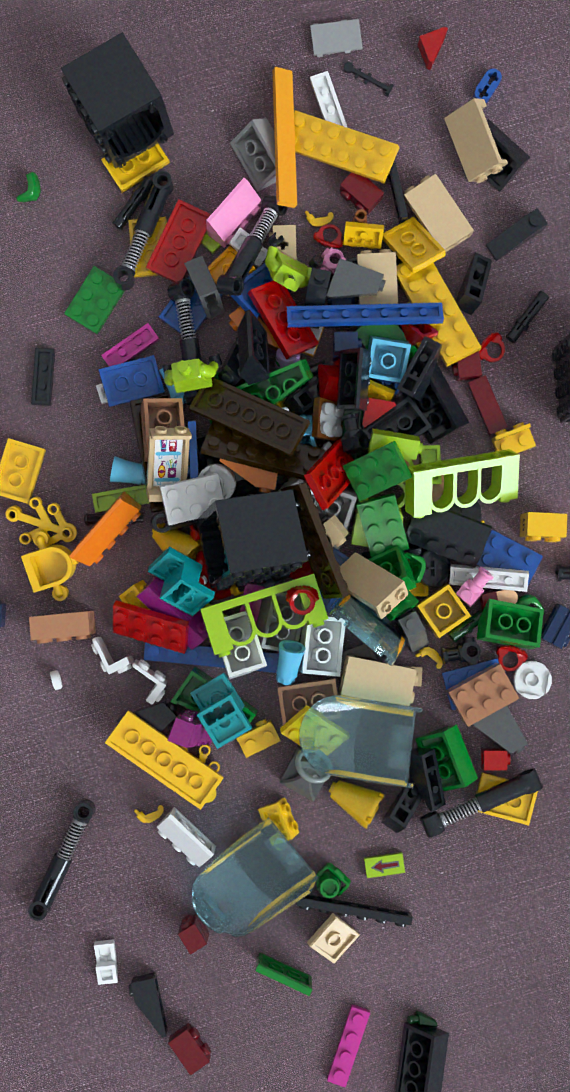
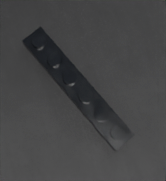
(361, 911)

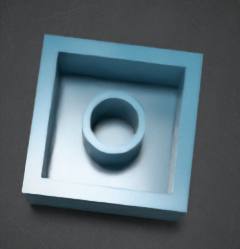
(388, 358)

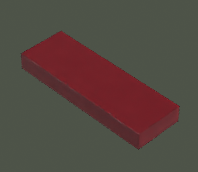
(487, 405)

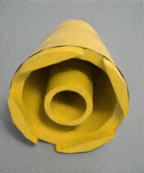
(177, 540)
(356, 801)

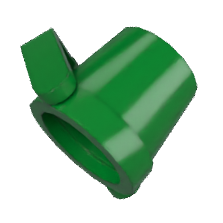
(329, 882)

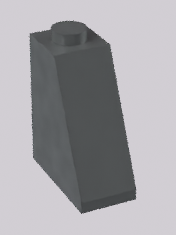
(354, 281)
(205, 287)
(412, 630)
(503, 730)

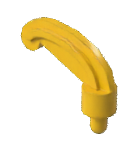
(319, 221)
(432, 654)
(151, 816)

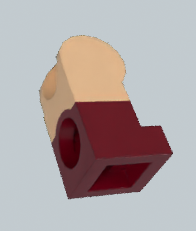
(501, 595)

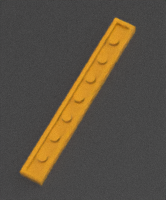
(284, 138)

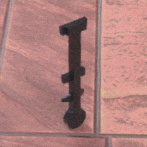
(348, 68)

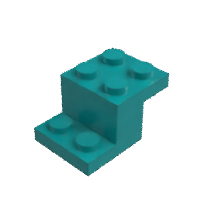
(181, 581)
(221, 710)

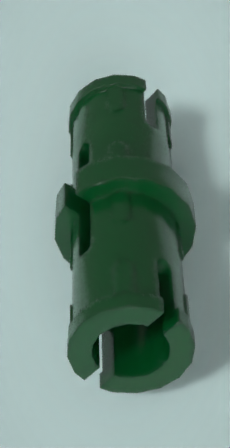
(456, 633)

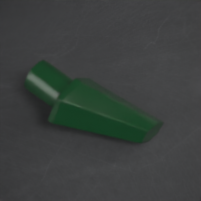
(421, 1020)

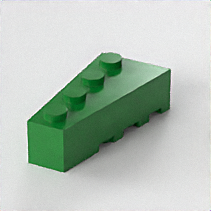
(281, 382)
(196, 679)

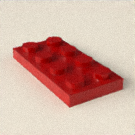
(178, 241)
(272, 303)
(328, 476)
(150, 626)

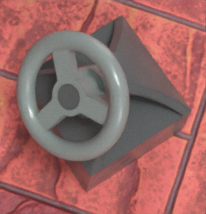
(302, 776)

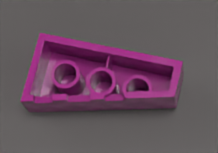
(151, 598)
(188, 730)

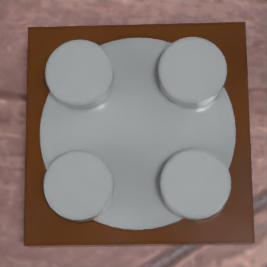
(326, 420)

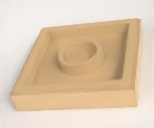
(333, 938)

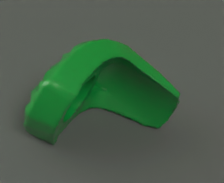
(33, 189)
(417, 565)
(529, 599)

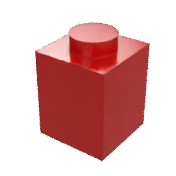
(494, 759)

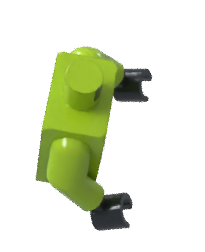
(285, 268)
(191, 374)

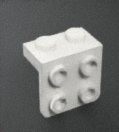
(107, 662)
(159, 678)

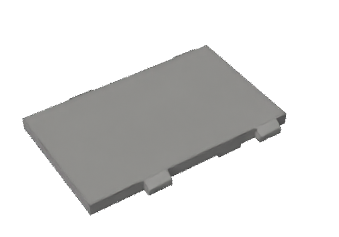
(336, 37)

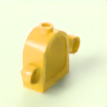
(49, 566)

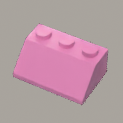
(233, 213)

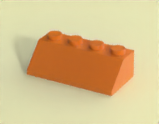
(106, 530)

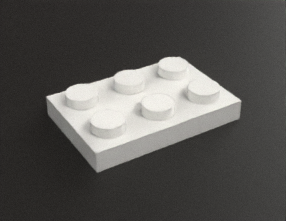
(190, 498)

